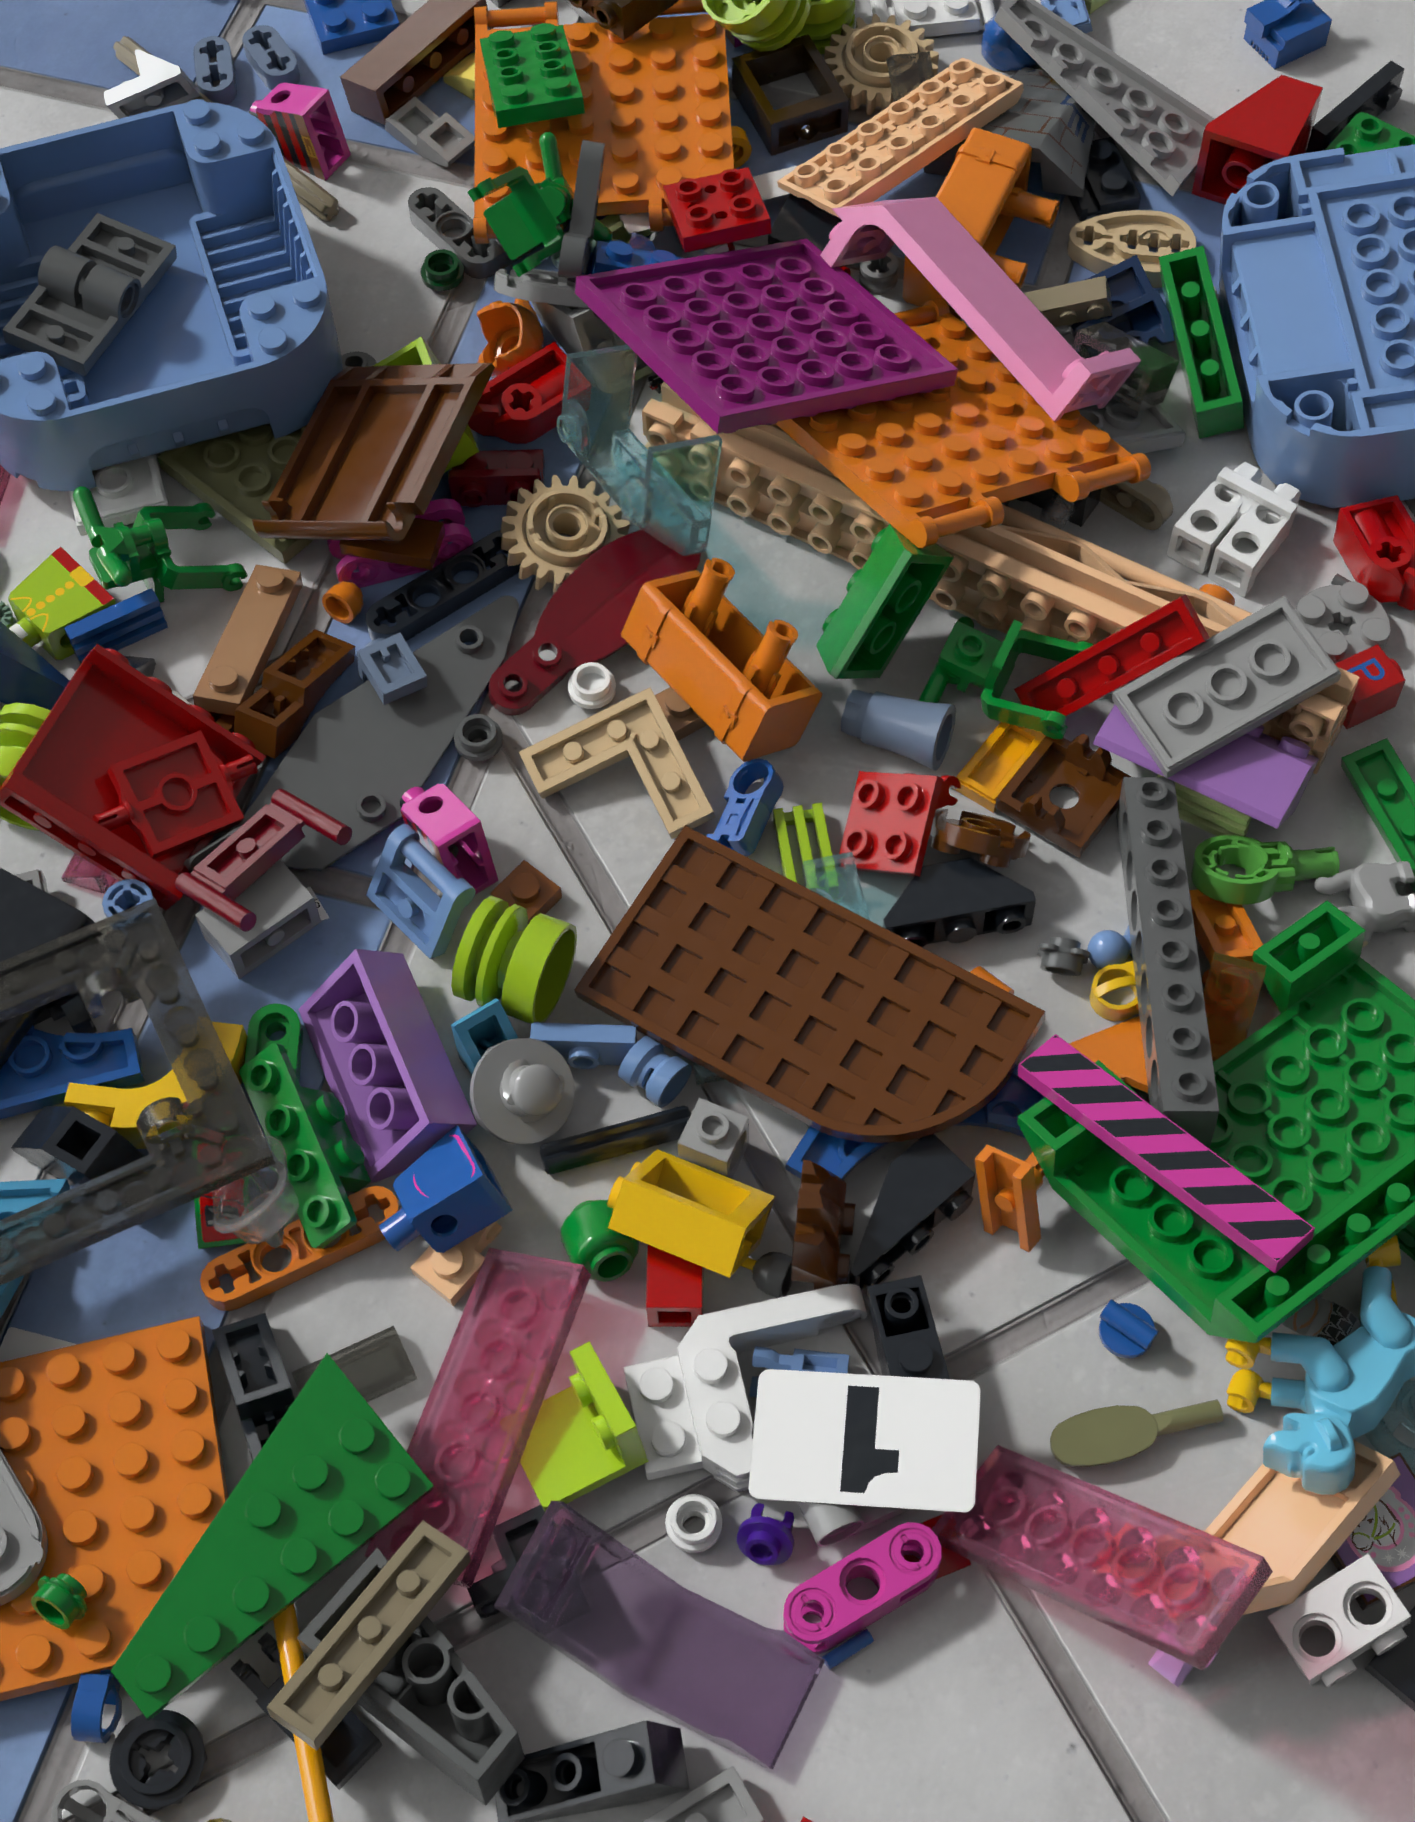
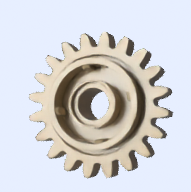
(861, 55)
(538, 518)

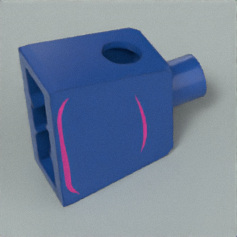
(445, 1196)

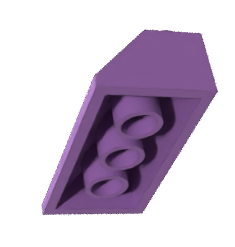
(1248, 774)
(384, 1061)

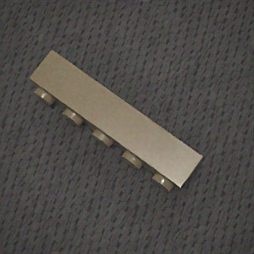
(1073, 301)

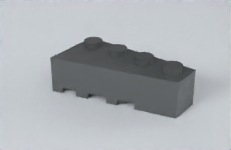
(431, 1698)

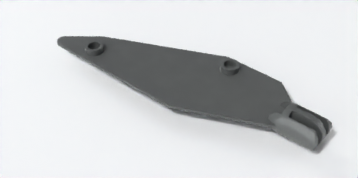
(366, 754)

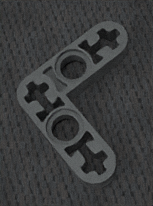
(578, 241)
(488, 257)

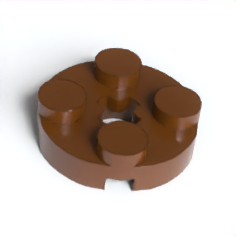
(979, 834)

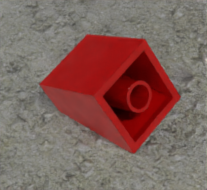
(1254, 133)

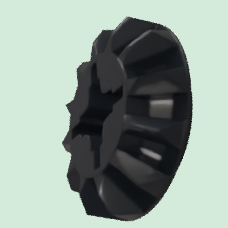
(130, 1768)

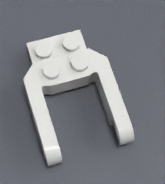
(696, 1404)

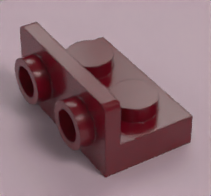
(495, 476)

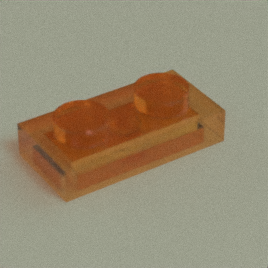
(1230, 1000)

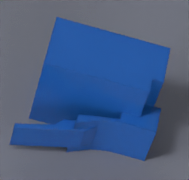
(1286, 29)

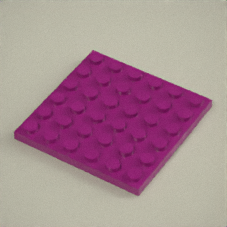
(764, 334)

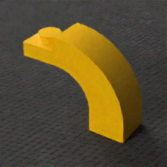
(122, 1107)

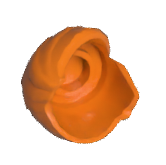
(511, 334)

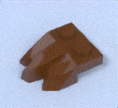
(820, 1227)

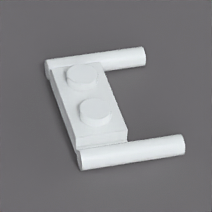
(937, 16)

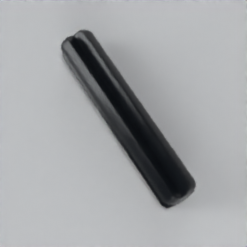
(614, 1140)

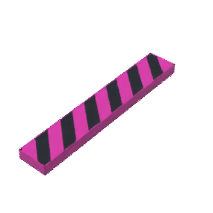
(1166, 1153)

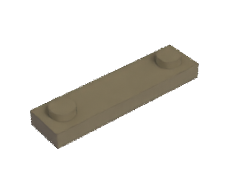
(368, 1635)

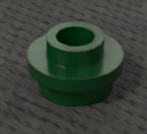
(442, 270)

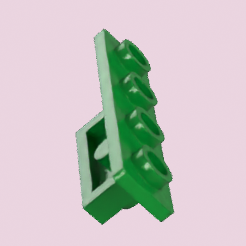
(316, 1140)

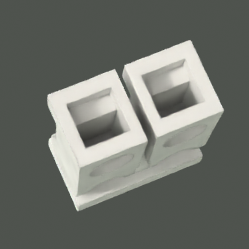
(1234, 527)

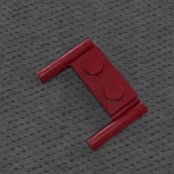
(252, 852)

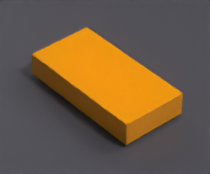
(997, 763)

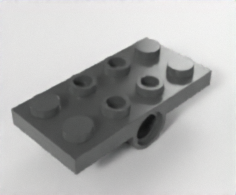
(89, 292)

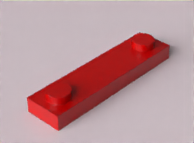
(1116, 659)

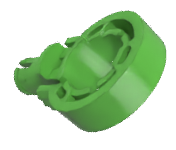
(1268, 867)

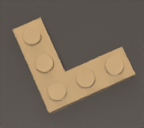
(625, 729)

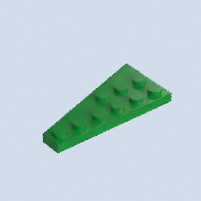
(298, 1513)

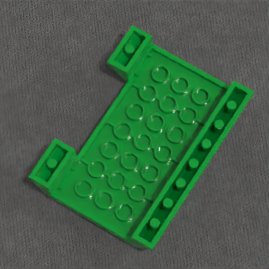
(1306, 1111)

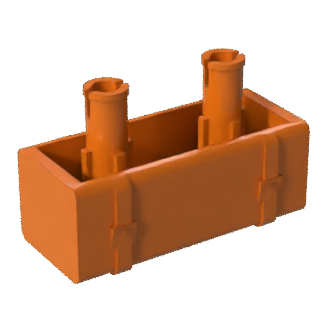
(985, 195)
(722, 661)

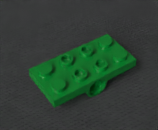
(531, 75)

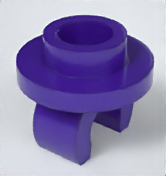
(765, 1538)

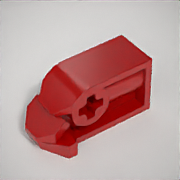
(523, 399)
(1379, 548)

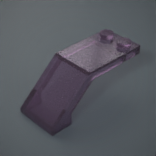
(659, 1638)

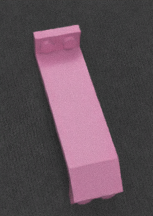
(982, 298)

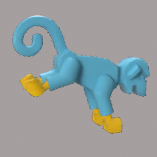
(1344, 1384)

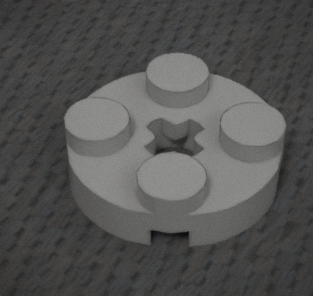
(1346, 605)

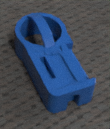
(748, 813)
(88, 1706)

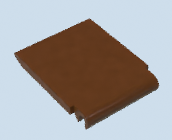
(373, 452)

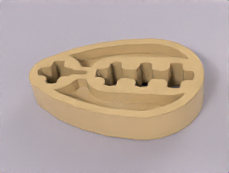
(1116, 230)

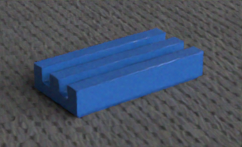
(118, 625)

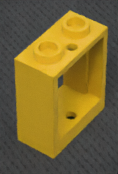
(690, 1212)

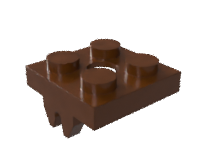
(1070, 765)

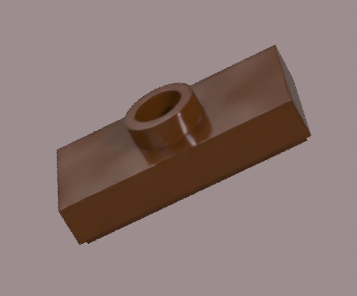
(416, 549)

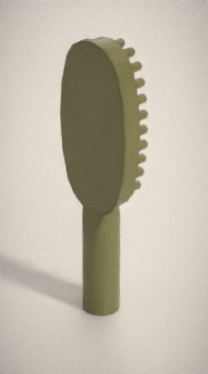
(1123, 1431)

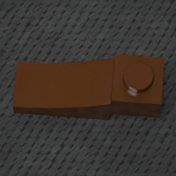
(291, 691)

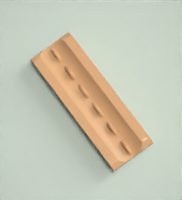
(904, 137)

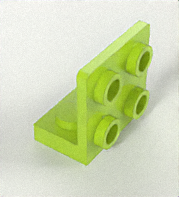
(581, 1435)

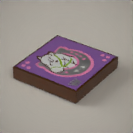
(1386, 1535)

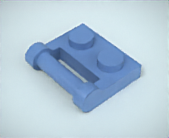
(410, 901)

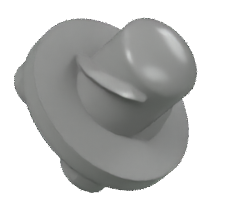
(522, 1091)

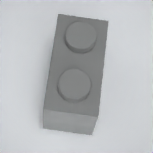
(283, 915)

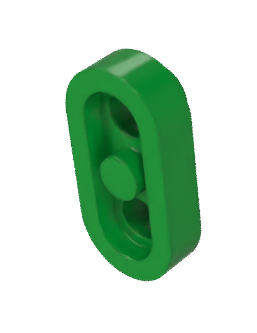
(271, 1020)

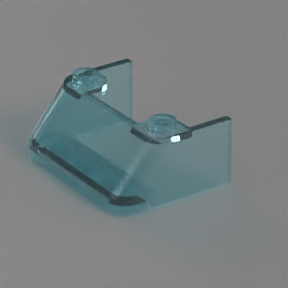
(658, 488)

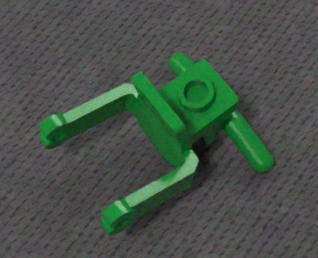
(532, 210)
(144, 553)
(988, 663)

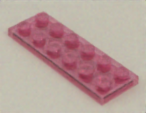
(488, 1398)
(1105, 1556)

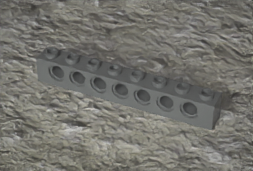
(1166, 957)

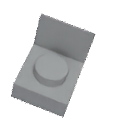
(157, 87)

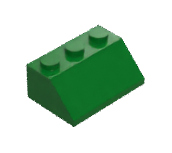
(880, 605)

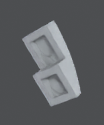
(428, 135)

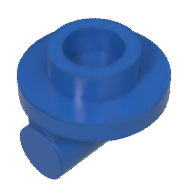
(1126, 1329)

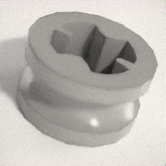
(878, 281)

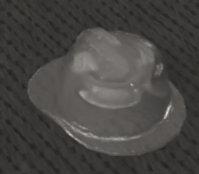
(258, 1204)

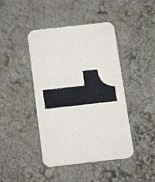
(865, 1440)

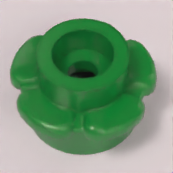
(60, 1600)

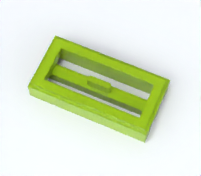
(799, 818)

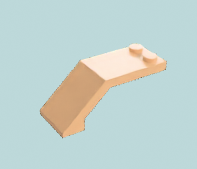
(1298, 1527)

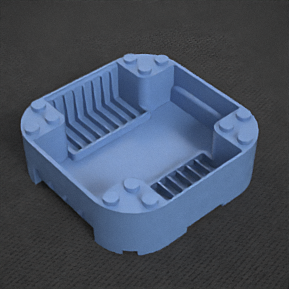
(1325, 321)
(224, 337)

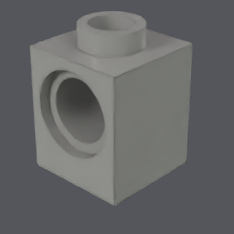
(714, 1138)

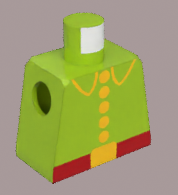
(53, 598)

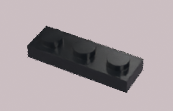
(1372, 97)

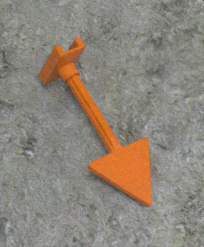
(1010, 1184)

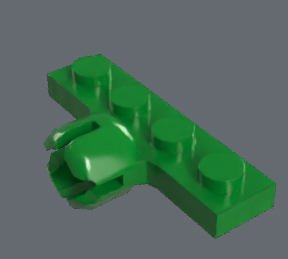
(1386, 795)

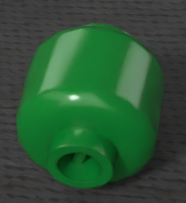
(594, 1245)

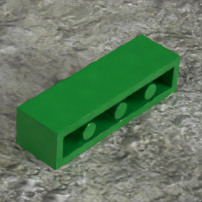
(1201, 342)

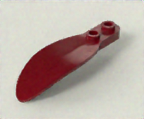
(585, 617)

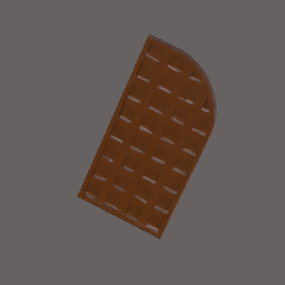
(805, 1000)

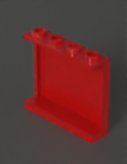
(97, 721)

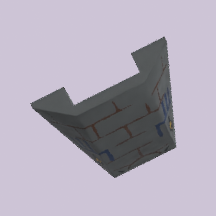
(1053, 128)

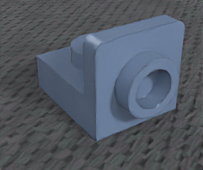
(391, 668)

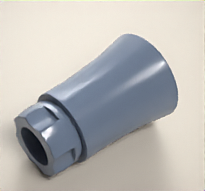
(901, 725)

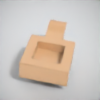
(456, 1269)

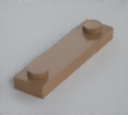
(248, 639)

